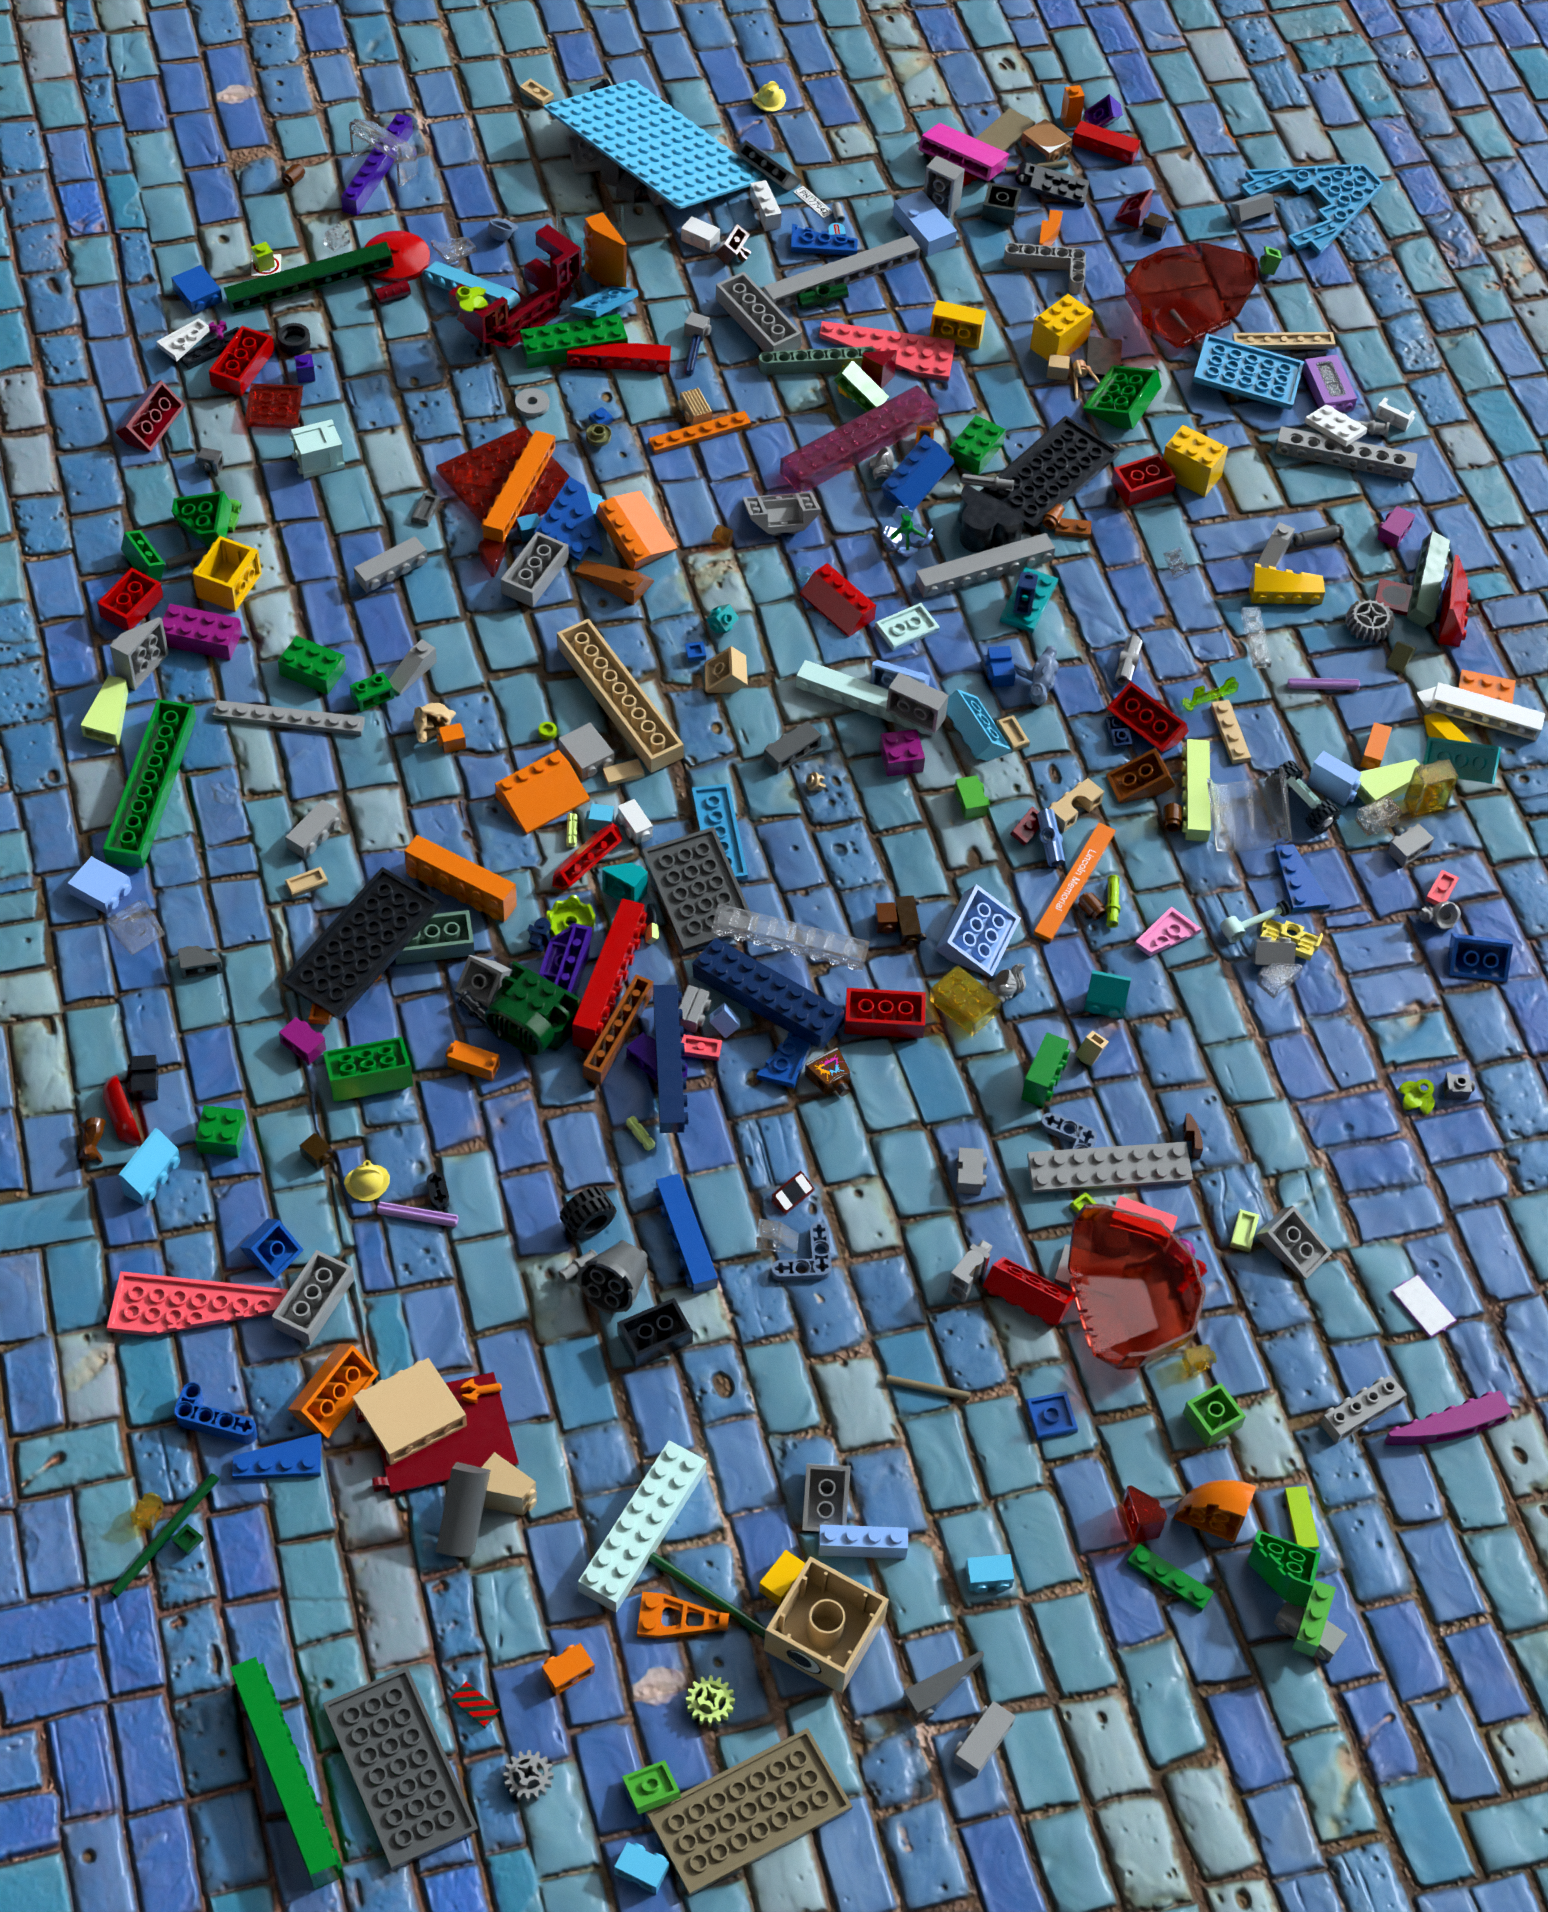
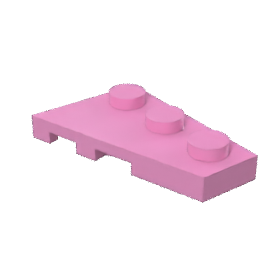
(1166, 932)

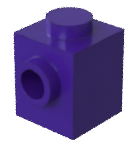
(304, 368)

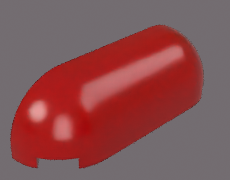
(120, 1112)

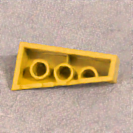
(1285, 587)

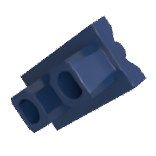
(539, 934)

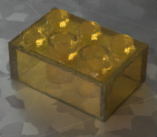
(1430, 788)
(965, 1000)

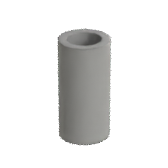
(838, 212)

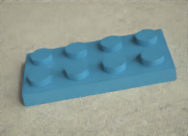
(603, 301)

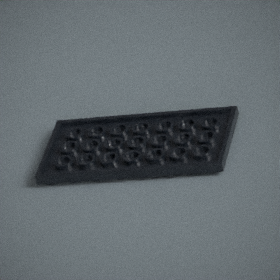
(1052, 471)
(361, 943)

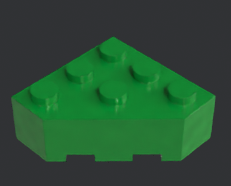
(203, 515)
(1284, 1566)

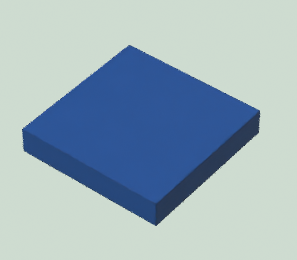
(1051, 1415)

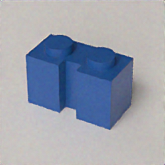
(1000, 666)

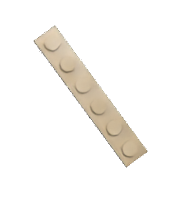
(1287, 340)

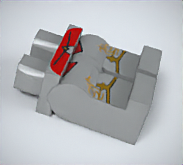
(969, 1270)

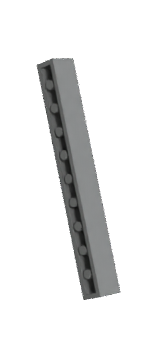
(845, 270)

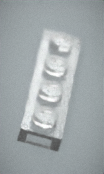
(1256, 637)

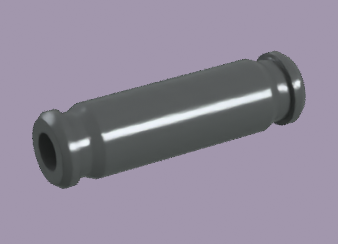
(1318, 535)

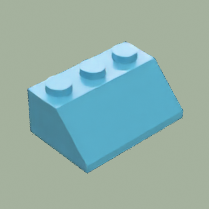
(149, 1167)

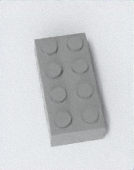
(534, 569)
(313, 1297)

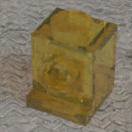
(1198, 1359)
(147, 1511)

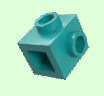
(722, 618)

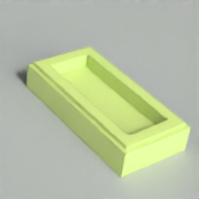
(1244, 1230)

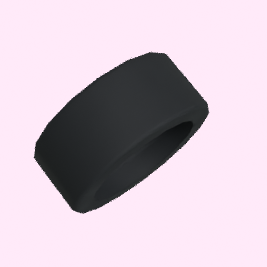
(290, 330)

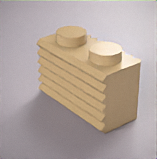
(694, 407)

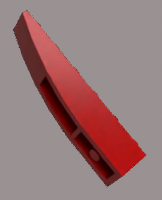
(623, 356)

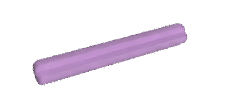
(1323, 683)
(417, 1214)

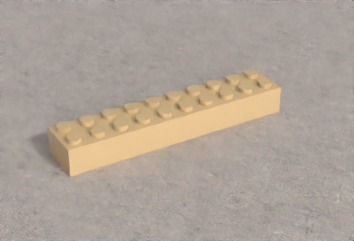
(620, 695)

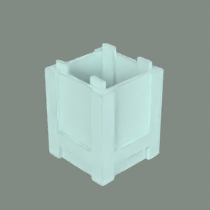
(317, 449)

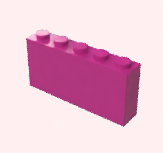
(964, 151)

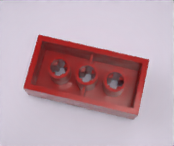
(241, 360)
(885, 1013)

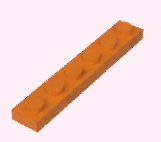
(699, 432)

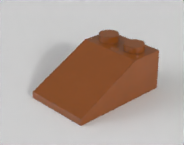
(1141, 778)

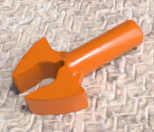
(478, 1390)

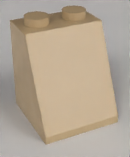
(508, 1487)

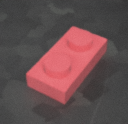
(1442, 888)
(702, 1047)

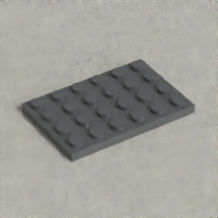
(691, 881)

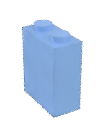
(1334, 779)
(99, 885)

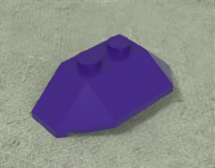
(567, 957)

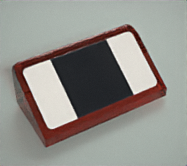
(792, 1193)

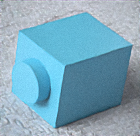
(599, 816)

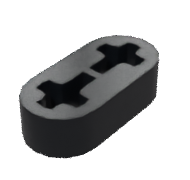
(433, 1192)

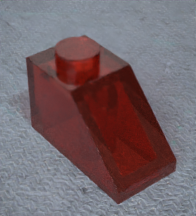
(492, 554)

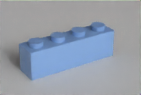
(863, 1541)

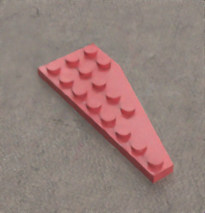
(918, 354)
(171, 1304)

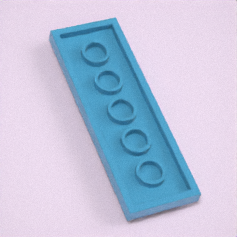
(716, 809)

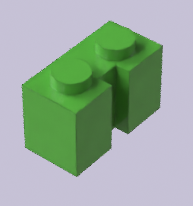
(971, 797)

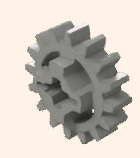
(520, 1771)

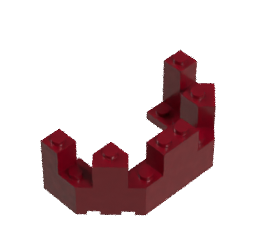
(553, 282)

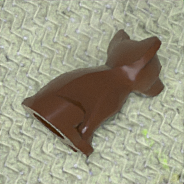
(92, 1133)

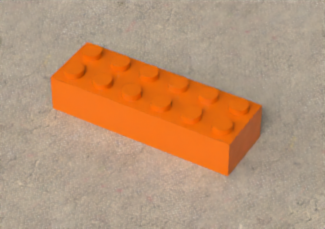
(460, 878)

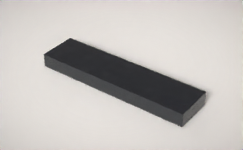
(207, 350)

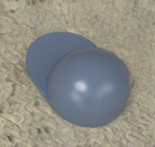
(501, 229)

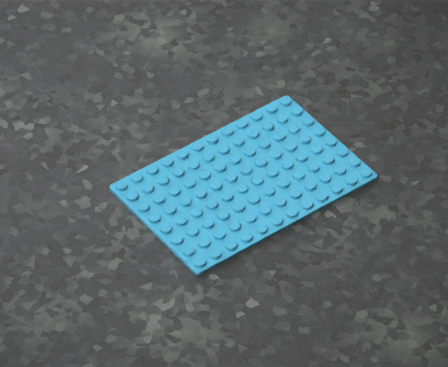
(655, 143)

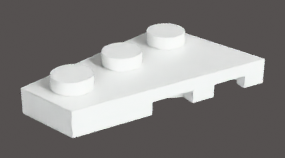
(183, 339)

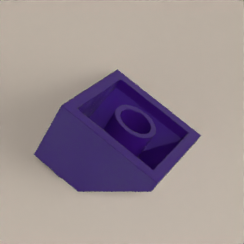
(1104, 112)

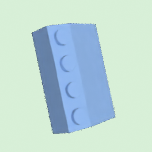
(978, 932)

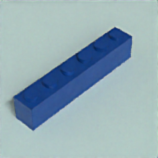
(686, 1234)

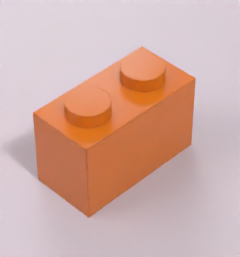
(567, 1668)

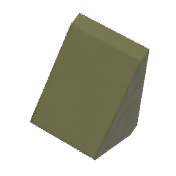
(1400, 656)

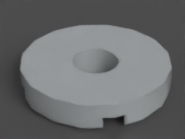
(532, 395)

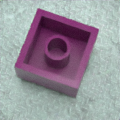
(901, 752)

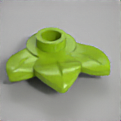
(471, 298)
(1416, 1097)

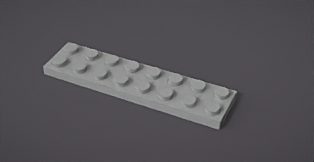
(1109, 1167)

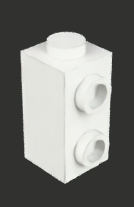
(635, 821)

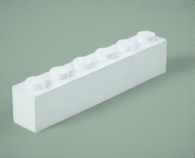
(1487, 711)

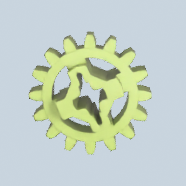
(703, 1705)

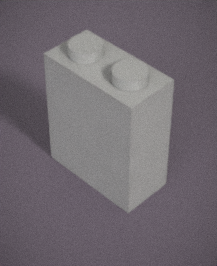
(586, 751)

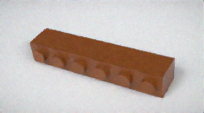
(618, 1029)

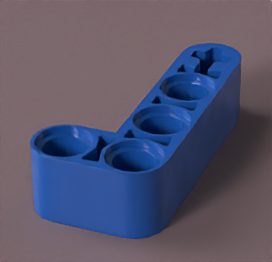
(241, 1428)

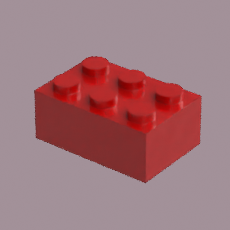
(1143, 479)
(130, 599)

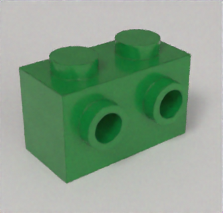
(371, 691)

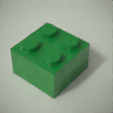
(221, 1131)

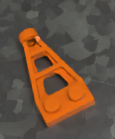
(651, 1616)

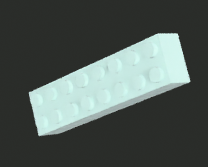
(642, 1526)

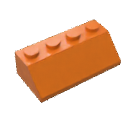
(330, 1391)

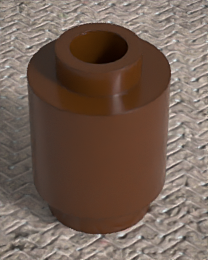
(293, 175)
(1172, 817)
(1091, 906)

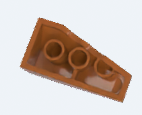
(621, 582)

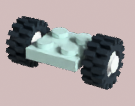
(1323, 812)

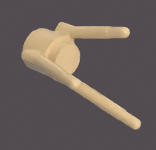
(1080, 370)

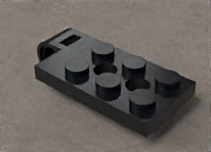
(1044, 178)

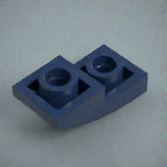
(1118, 732)

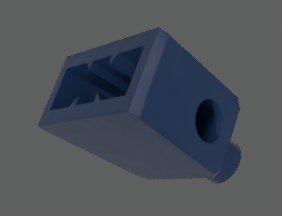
(1026, 586)

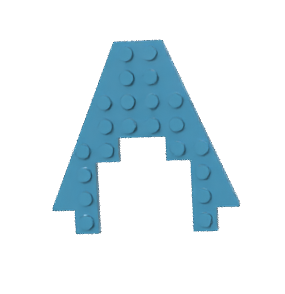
(1341, 187)

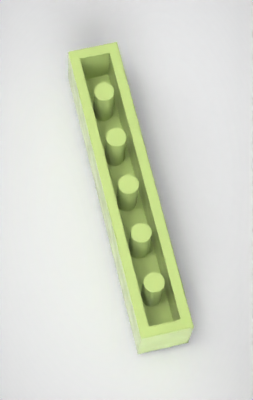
(1196, 794)

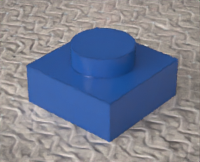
(601, 416)
(695, 651)

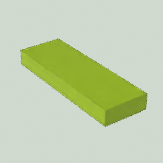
(1301, 1517)

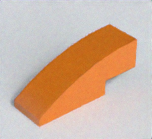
(1050, 228)

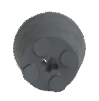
(614, 1277)

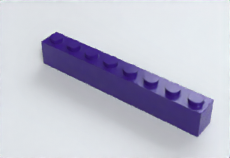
(373, 169)

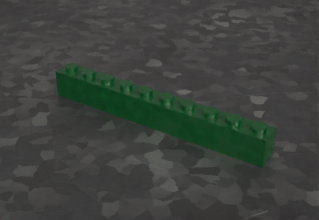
(308, 277)

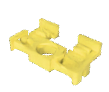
(1307, 942)

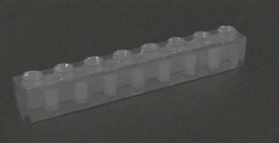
(790, 936)

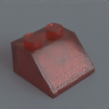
(1143, 1514)

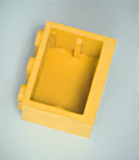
(1061, 328)
(1195, 459)
(227, 573)

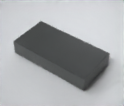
(425, 509)

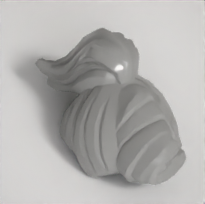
(882, 463)
(1443, 915)
(1008, 983)

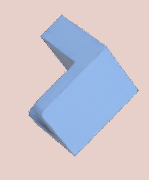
(724, 1020)

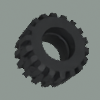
(587, 1213)

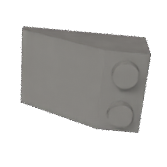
(1294, 1242)
(825, 1496)

